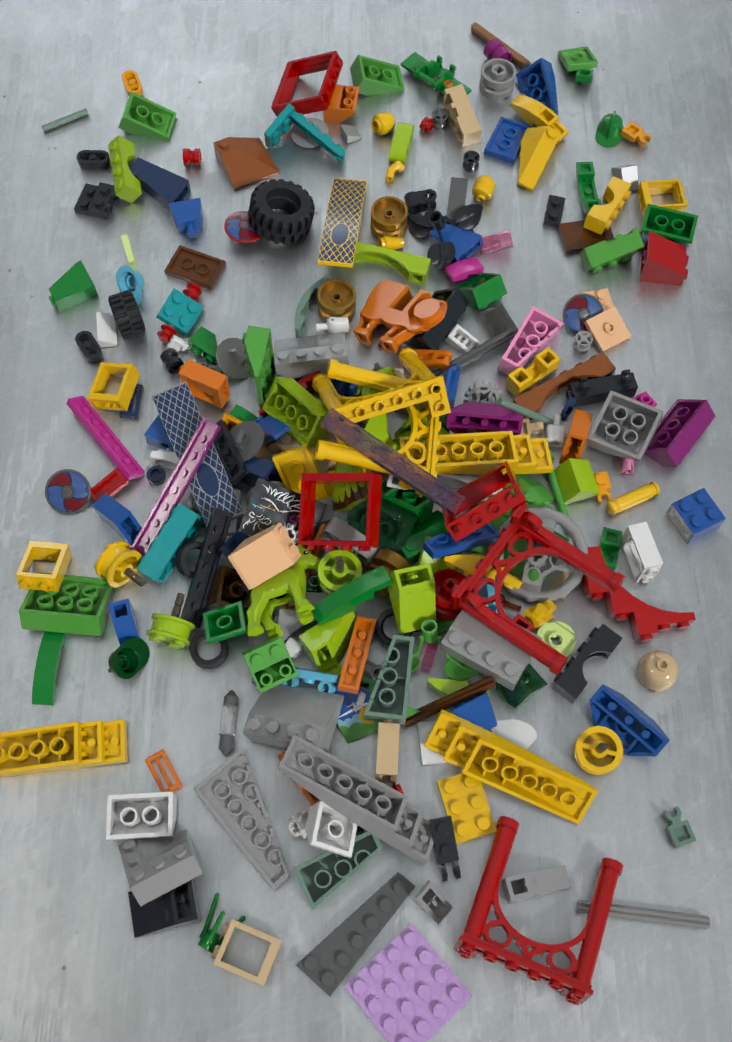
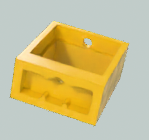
(659, 187)
(113, 401)
(44, 551)

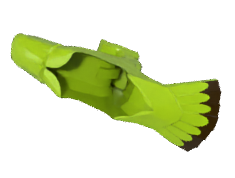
(351, 494)

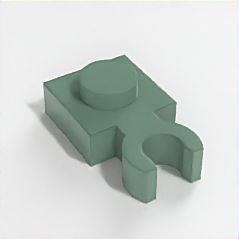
(679, 831)

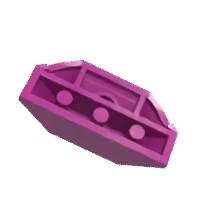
(483, 417)

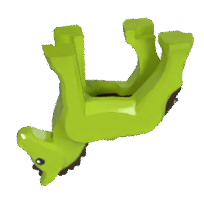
(280, 590)

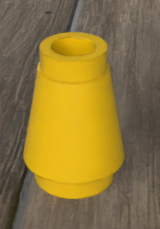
(391, 242)

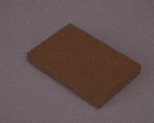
(576, 237)
(195, 267)

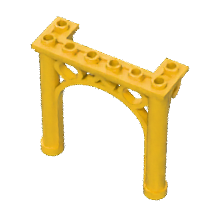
(384, 382)
(418, 388)

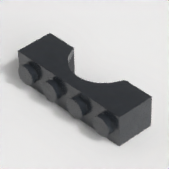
(572, 681)

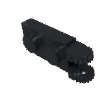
(445, 845)

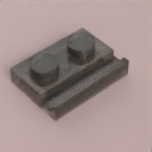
(497, 320)

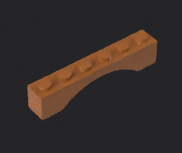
(535, 398)

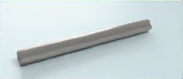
(651, 915)

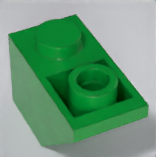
(204, 344)

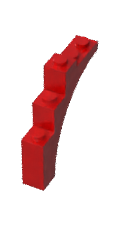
(643, 618)

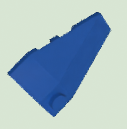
(539, 83)

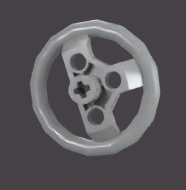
(531, 589)

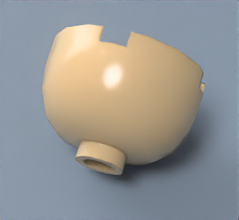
(657, 671)

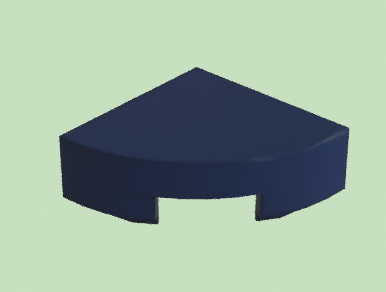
(569, 406)

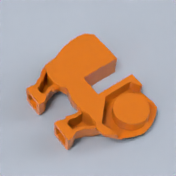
(395, 308)

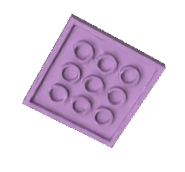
(408, 989)

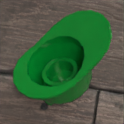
(609, 130)

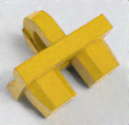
(540, 613)

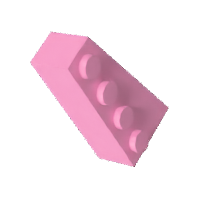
(530, 339)

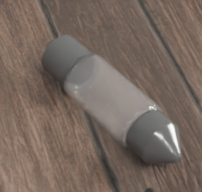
(228, 722)

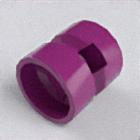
(496, 49)

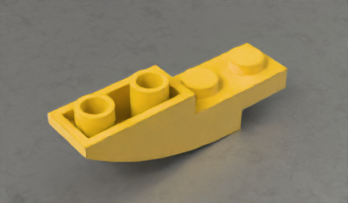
(538, 114)
(468, 561)

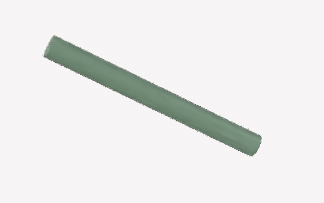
(524, 411)

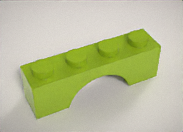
(125, 183)

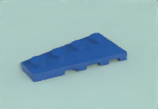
(444, 544)

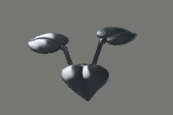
(421, 224)

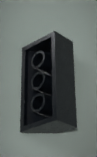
(456, 306)

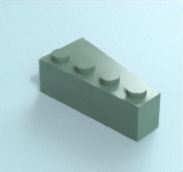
(329, 870)

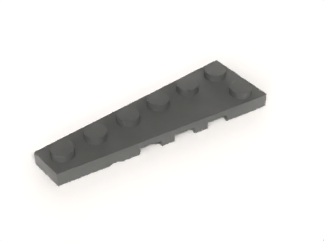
(343, 947)

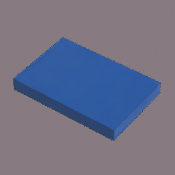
(505, 140)

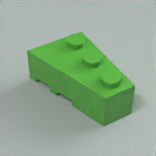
(612, 251)

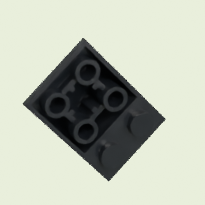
(167, 911)

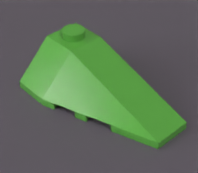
(534, 492)

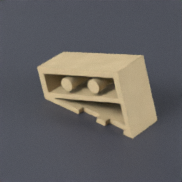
(461, 116)

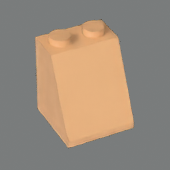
(264, 555)

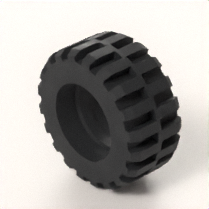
(277, 226)

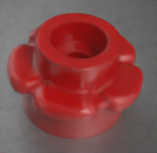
(426, 124)

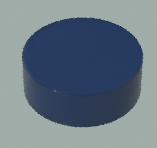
(156, 475)

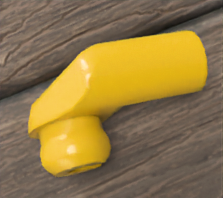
(396, 166)

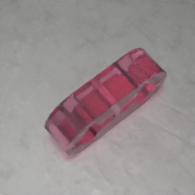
(429, 655)

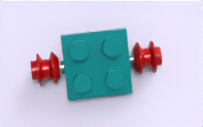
(179, 312)

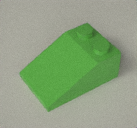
(376, 76)
(146, 118)

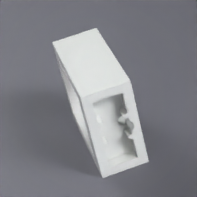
(641, 552)

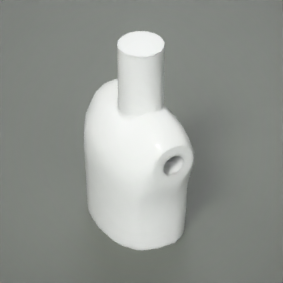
(334, 325)
(555, 433)

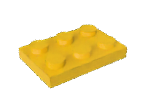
(294, 463)
(468, 807)

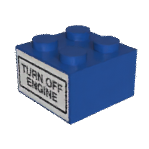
(695, 515)

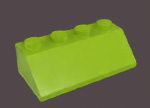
(296, 408)

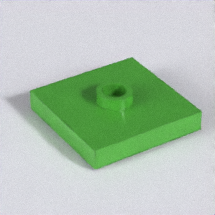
(577, 58)

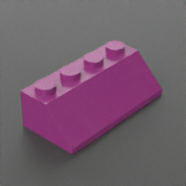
(679, 431)

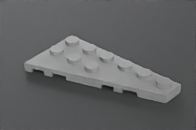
(238, 806)

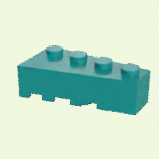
(179, 530)

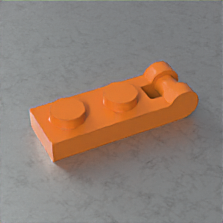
(434, 358)

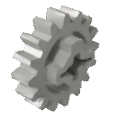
(482, 392)

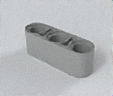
(339, 530)

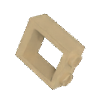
(387, 751)
(268, 960)

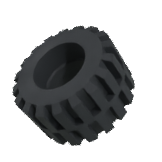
(126, 314)

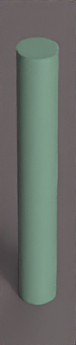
(64, 120)

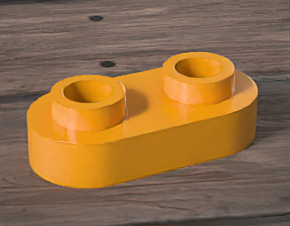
(132, 82)

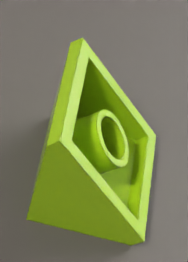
(576, 480)

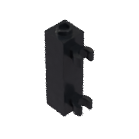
(598, 389)

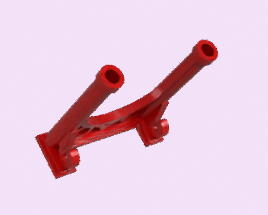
(466, 595)
(575, 988)

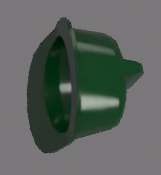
(129, 658)

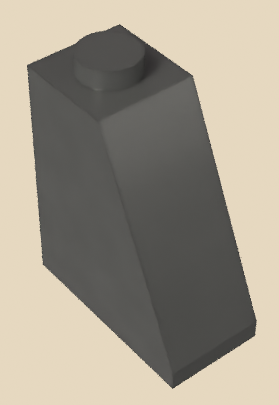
(457, 197)

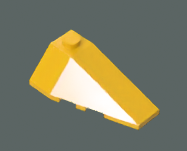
(535, 151)

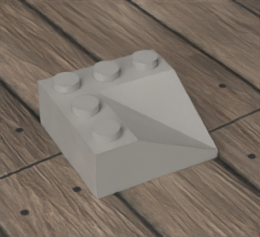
(624, 427)
(158, 864)

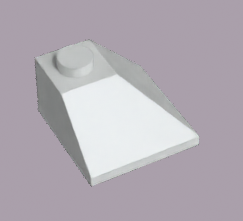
(330, 830)

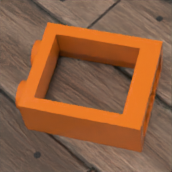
(205, 383)

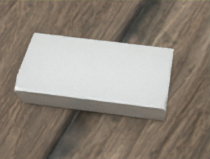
(106, 330)

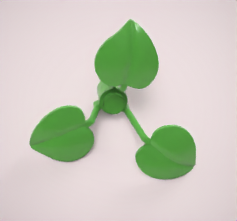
(430, 633)

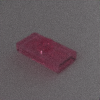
(496, 243)

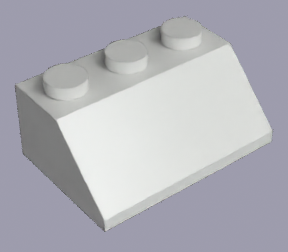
(141, 815)

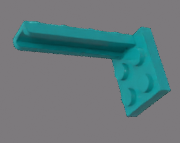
(283, 123)

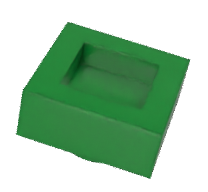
(584, 76)

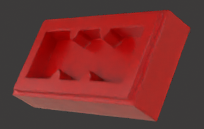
(110, 485)

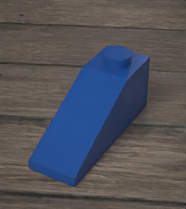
(272, 428)

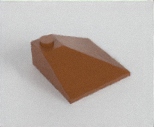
(244, 161)

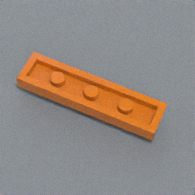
(357, 655)

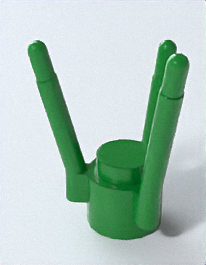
(210, 937)

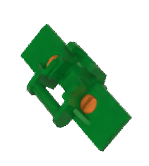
(432, 72)

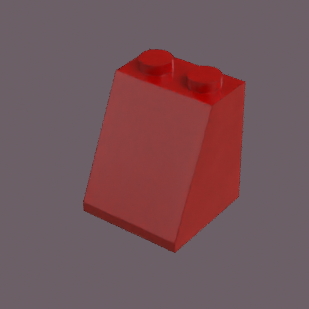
(663, 261)

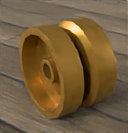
(389, 217)
(336, 299)

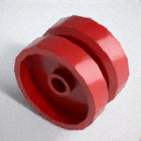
(444, 582)

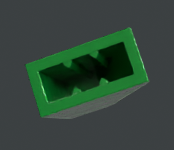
(72, 288)

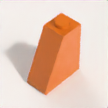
(576, 435)

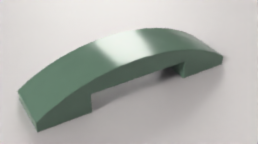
(304, 306)

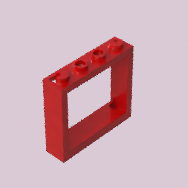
(327, 61)
(490, 508)
(307, 510)

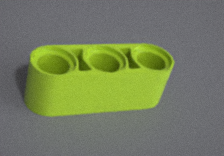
(401, 142)

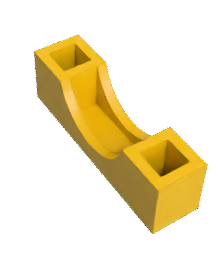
(601, 216)

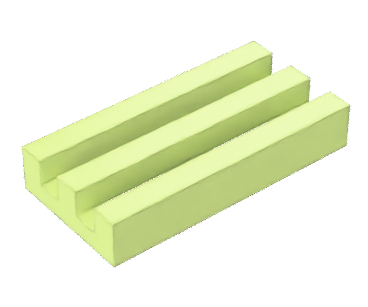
(129, 253)

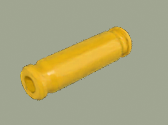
(632, 498)

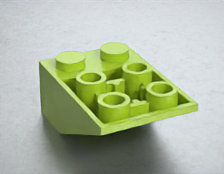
(412, 597)
(328, 641)

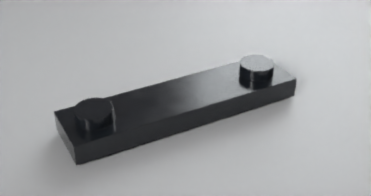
(229, 455)

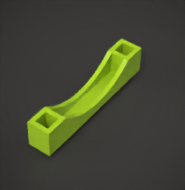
(412, 267)

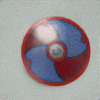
(239, 228)

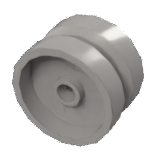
(497, 79)

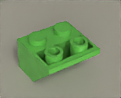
(270, 663)

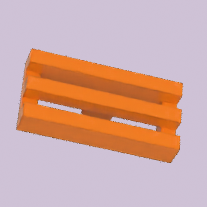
(172, 788)

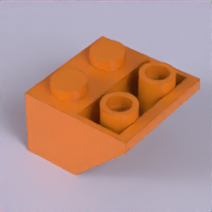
(342, 104)

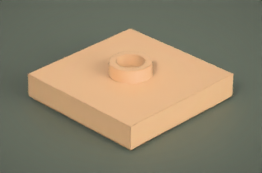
(607, 329)

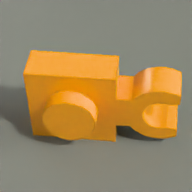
(635, 133)
(604, 485)

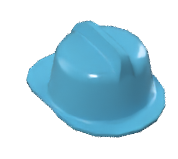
(130, 280)

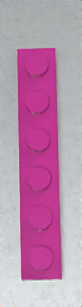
(105, 438)

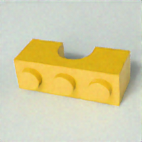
(542, 367)

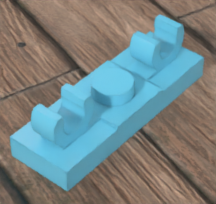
(310, 676)

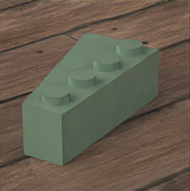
(392, 686)

